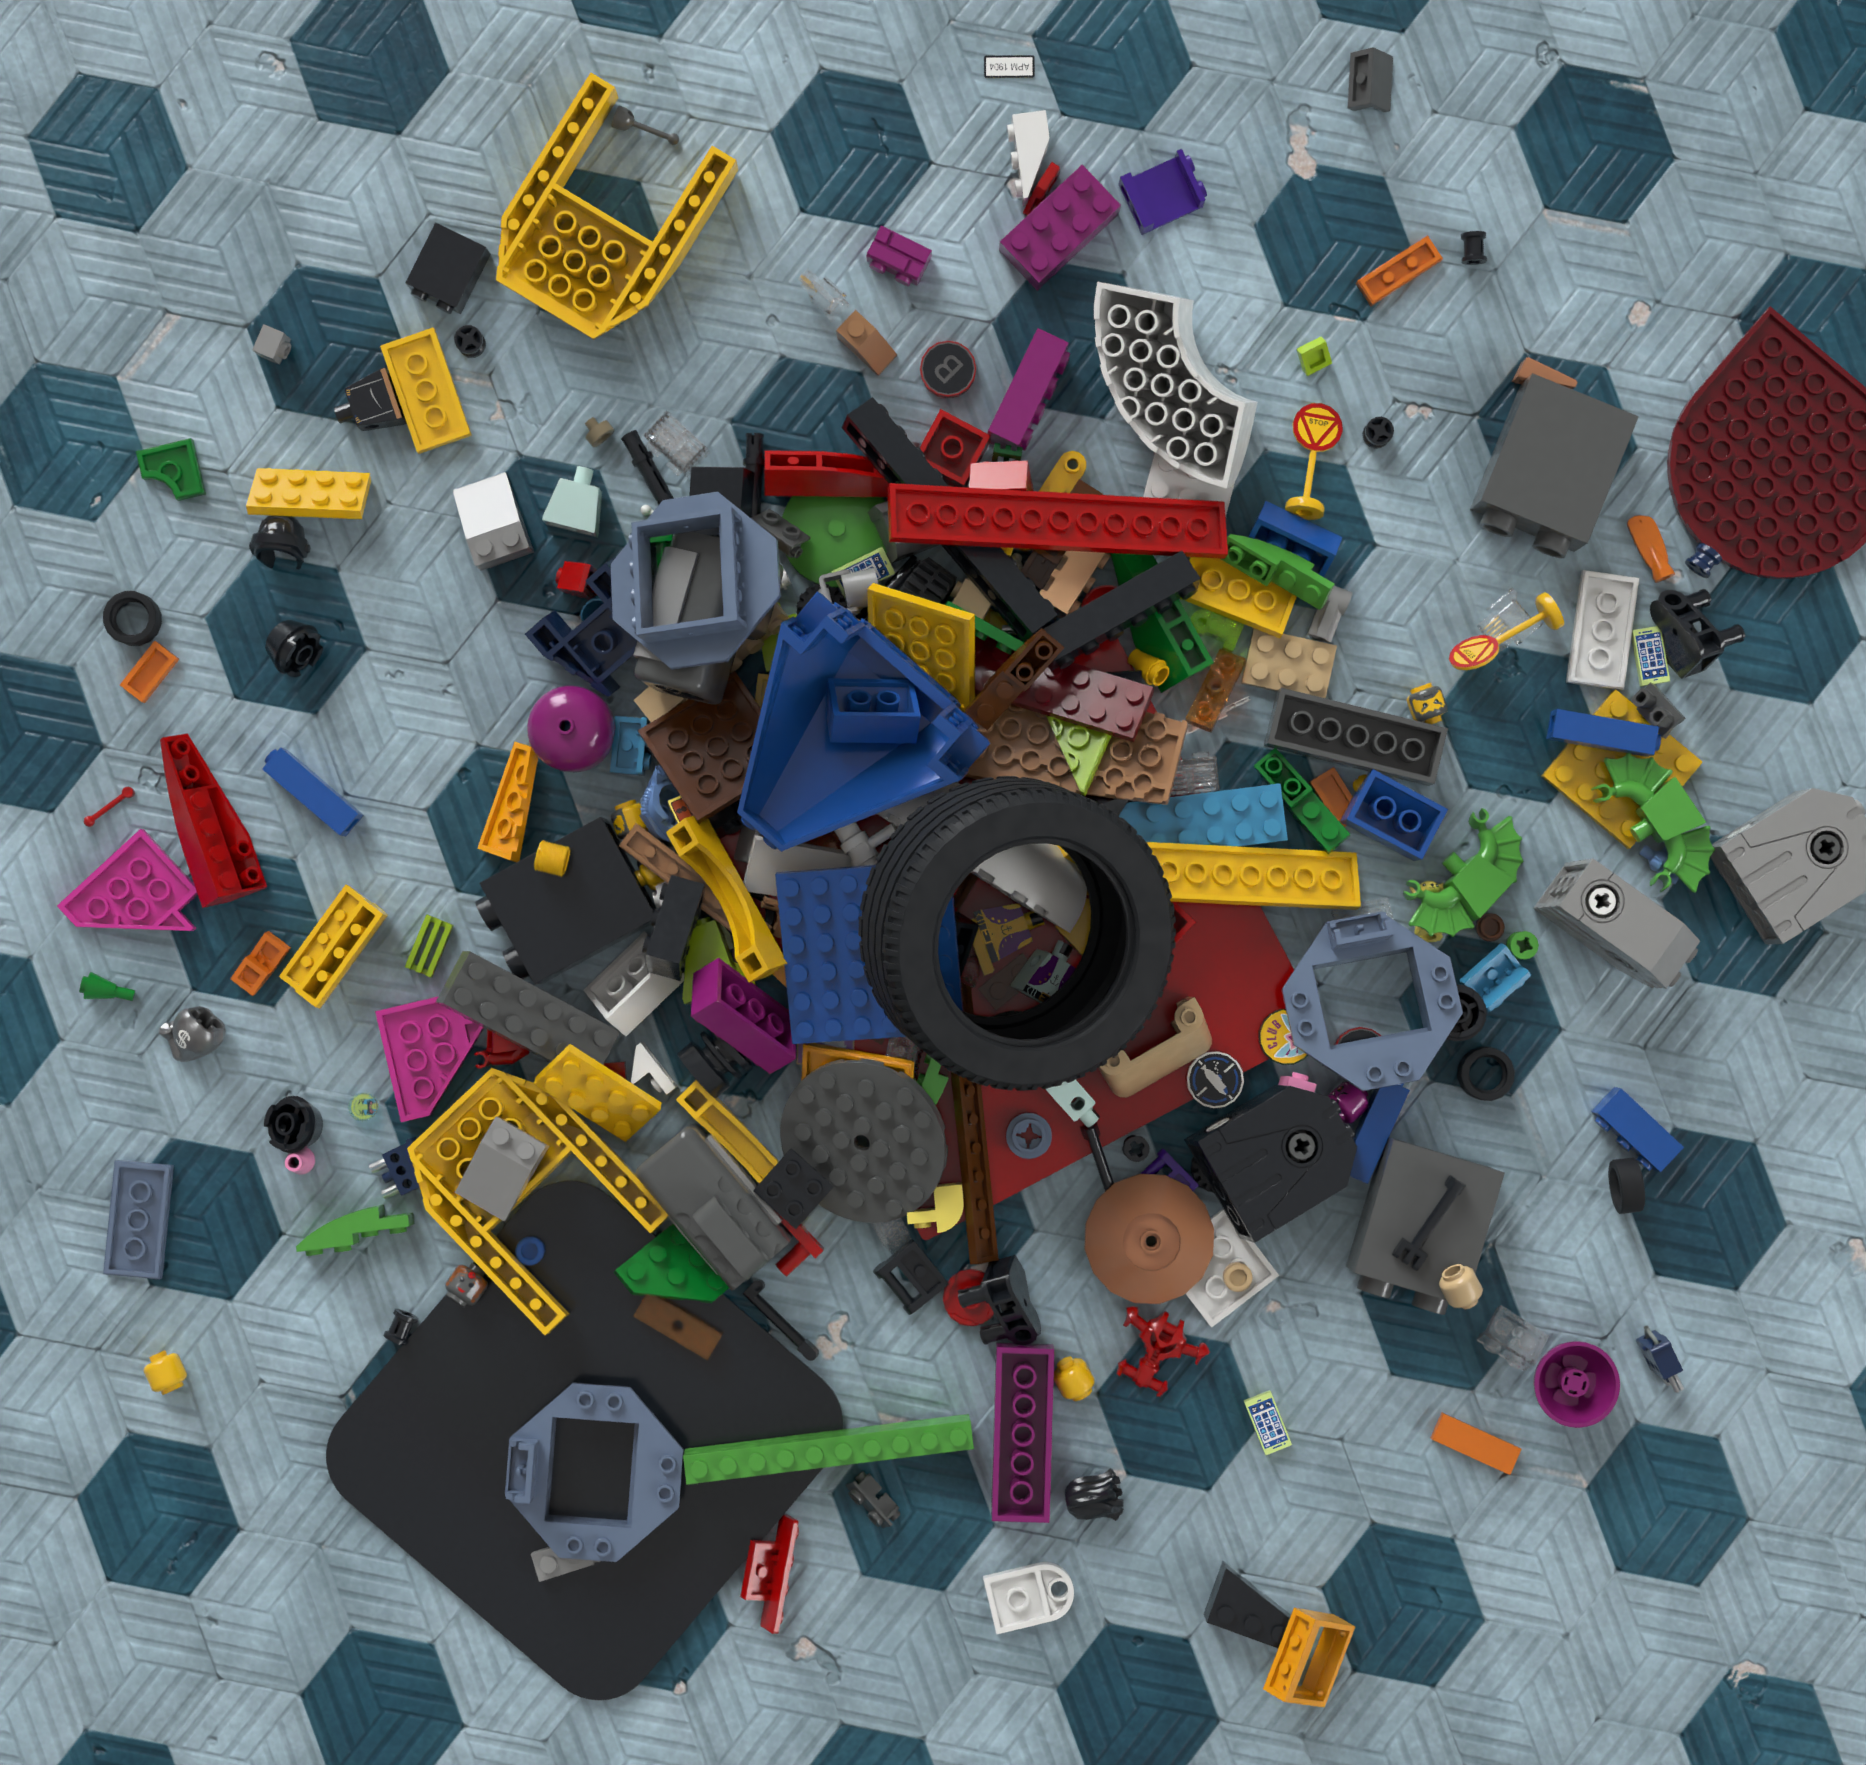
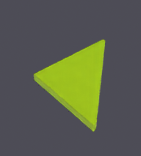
(1081, 748)

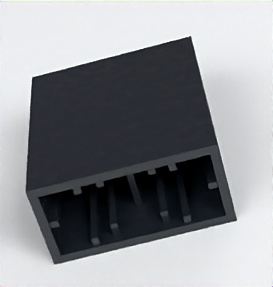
(568, 917)

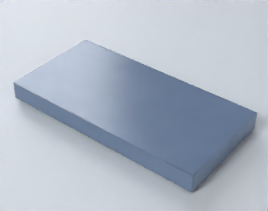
(138, 1219)

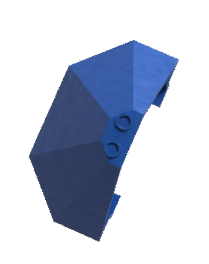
(810, 786)

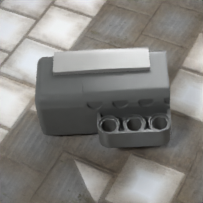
(685, 591)
(714, 1204)

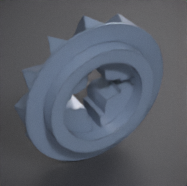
(1018, 1144)

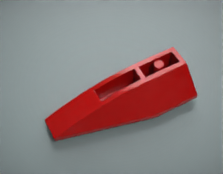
(822, 475)
(208, 827)

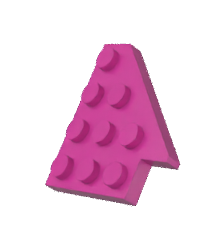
(133, 891)
(424, 1052)

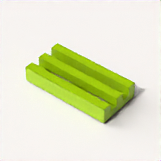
(419, 941)

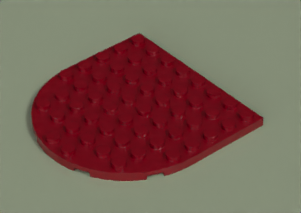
(1773, 456)

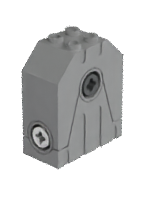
(1796, 862)
(1618, 923)

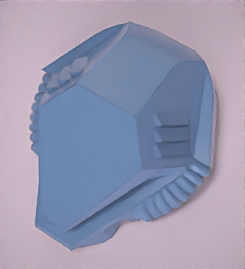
(655, 807)

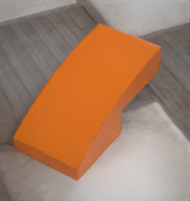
(261, 963)

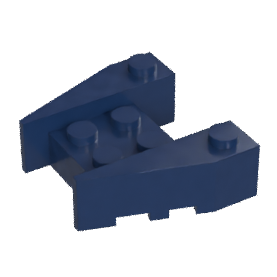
(594, 646)

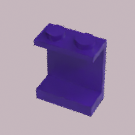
(1163, 192)

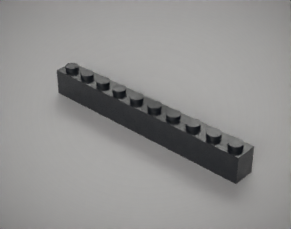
(986, 567)

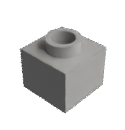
(272, 344)

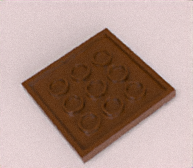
(706, 748)

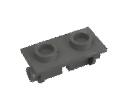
(789, 536)
(879, 1509)

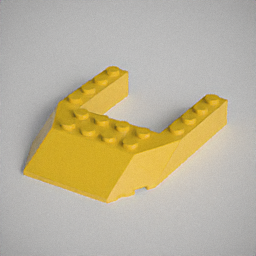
(580, 258)
(449, 1145)

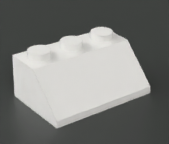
(627, 991)

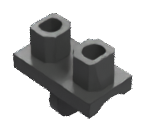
(1657, 709)

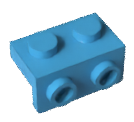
(628, 749)
(1496, 976)

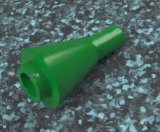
(100, 988)

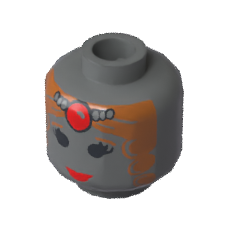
(466, 1285)

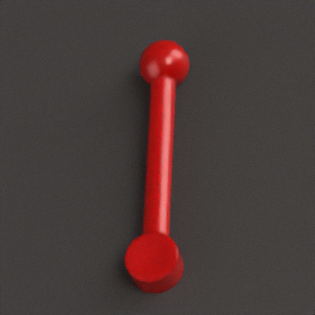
(127, 792)

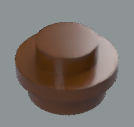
(1490, 927)

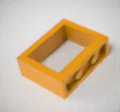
(1294, 1653)

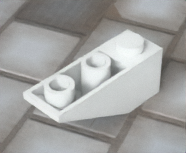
(1031, 141)

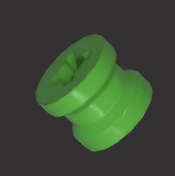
(1516, 943)

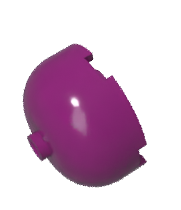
(586, 740)

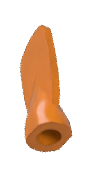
(1650, 546)

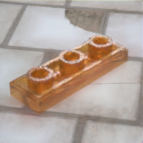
(1209, 702)
(694, 1334)

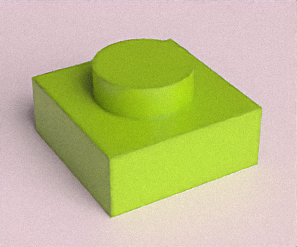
(1314, 356)

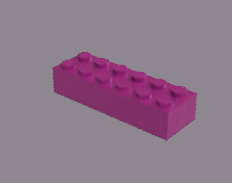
(1022, 1433)

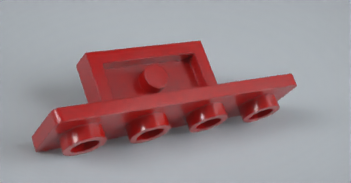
(769, 1571)

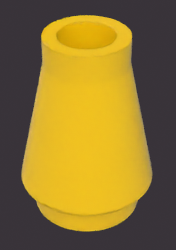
(1153, 669)

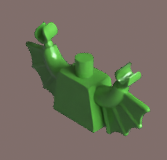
(1664, 815)
(1473, 883)

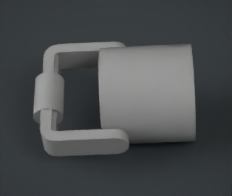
(854, 585)

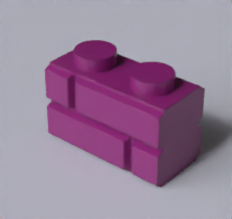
(898, 256)

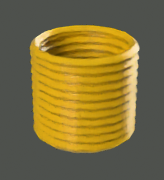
(552, 858)

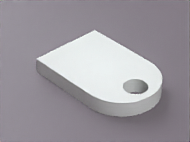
(1024, 1596)

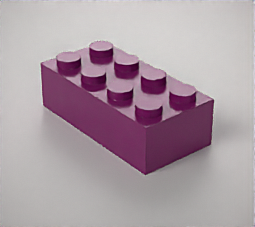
(1059, 227)
(1028, 390)
(742, 1015)

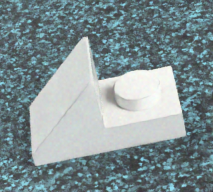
(647, 1063)

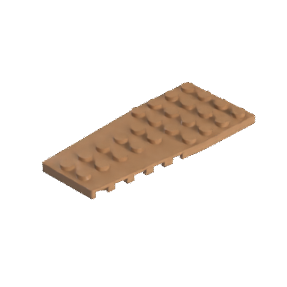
(1128, 770)

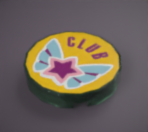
(1276, 1039)

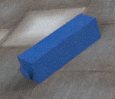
(1603, 733)
(312, 791)
(1376, 1128)

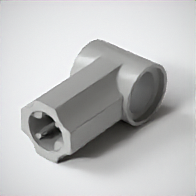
(1327, 619)

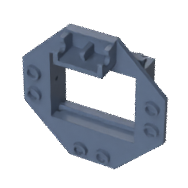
(748, 581)
(1385, 1058)
(653, 1480)

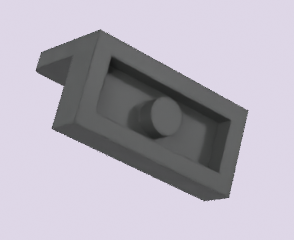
(1370, 80)

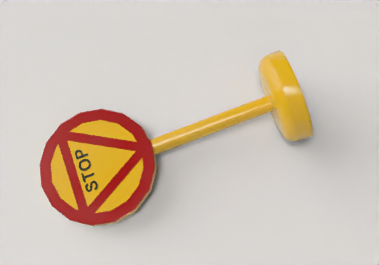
(1318, 430)
(1483, 648)

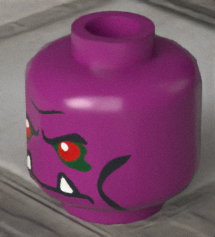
(1350, 1100)

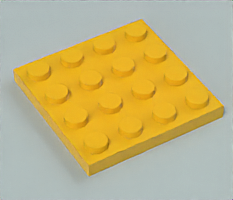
(929, 634)
(1583, 767)

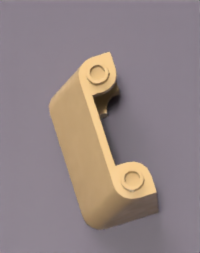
(1190, 1042)

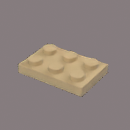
(1288, 663)

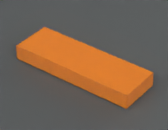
(1399, 271)
(1475, 1443)

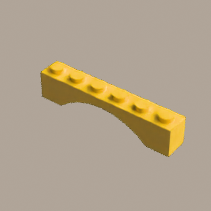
(753, 942)
(728, 1130)

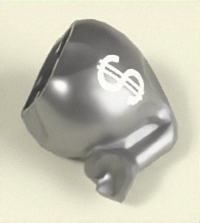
(193, 1033)

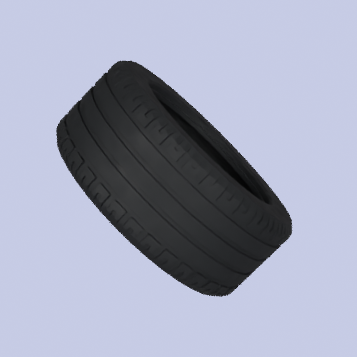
(1104, 996)

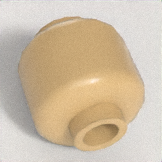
(1460, 1286)

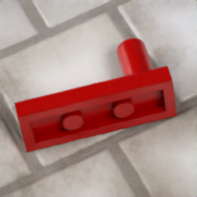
(806, 1246)

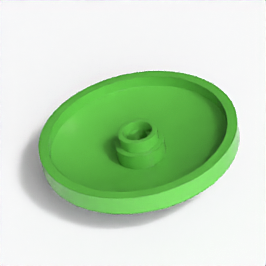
(837, 529)

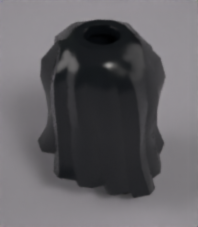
(1095, 1496)

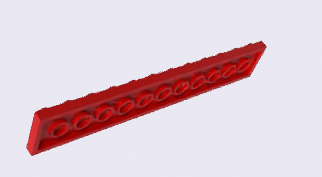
(1056, 521)

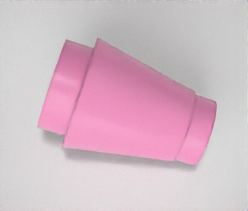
(306, 1161)

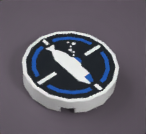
(1215, 1079)

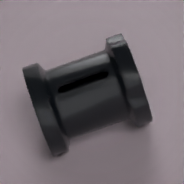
(1473, 247)
(1127, 1147)
(401, 1327)

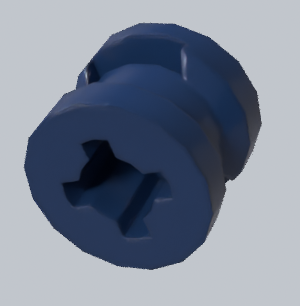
(1703, 560)

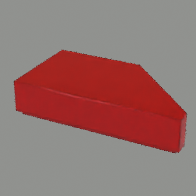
(1043, 187)

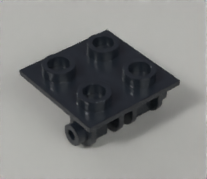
(793, 1188)

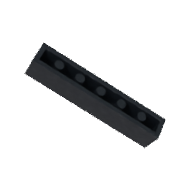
(1122, 608)

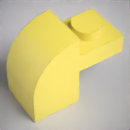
(947, 1208)

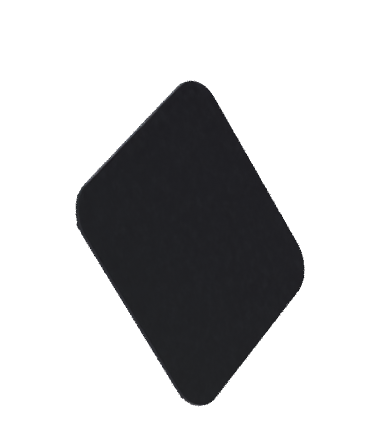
(435, 1425)

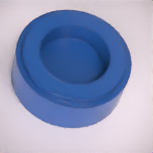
(530, 1250)

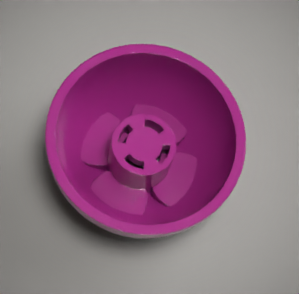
(1584, 1397)

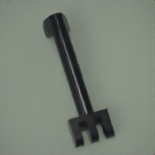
(1092, 1135)
(1414, 1248)
(804, 1346)

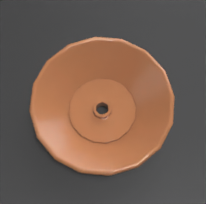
(1146, 1208)

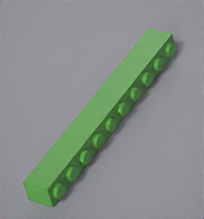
(828, 1449)

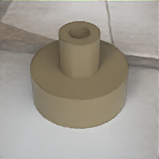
(598, 431)

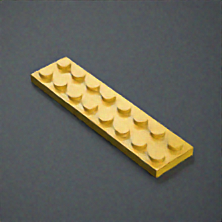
(1259, 876)

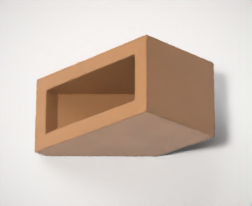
(866, 342)

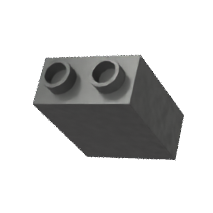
(1552, 466)
(1397, 1204)

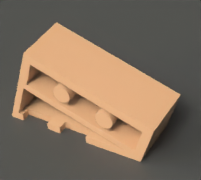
(1071, 578)

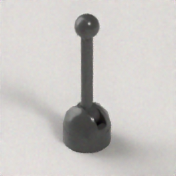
(624, 120)

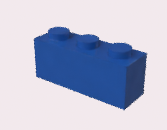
(1636, 1130)

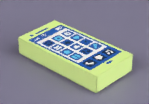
(876, 559)
(1650, 656)
(1267, 1422)

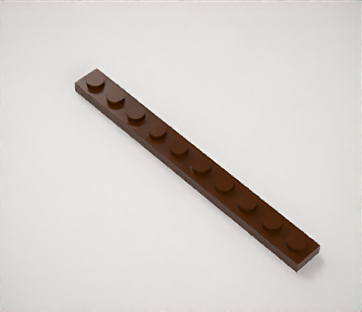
(974, 1162)

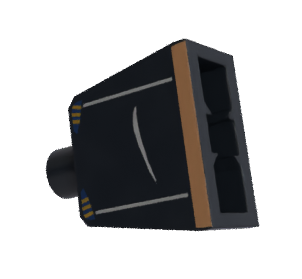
(372, 403)

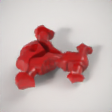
(1161, 1342)

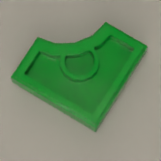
(175, 466)

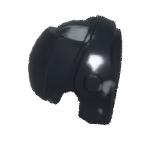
(281, 535)

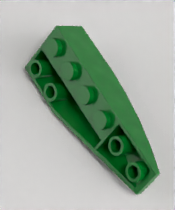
(1167, 634)

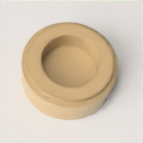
(1237, 1276)

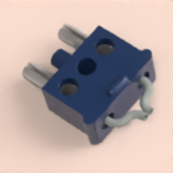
(395, 1170)
(1661, 1357)

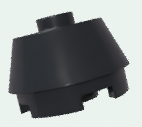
(293, 647)
(1473, 1015)
(293, 1124)

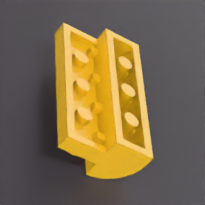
(333, 946)

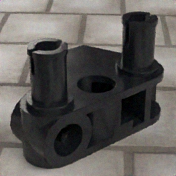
(1687, 649)
(1005, 1285)

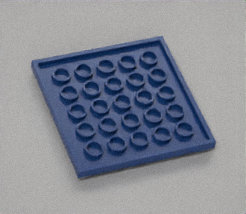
(824, 967)

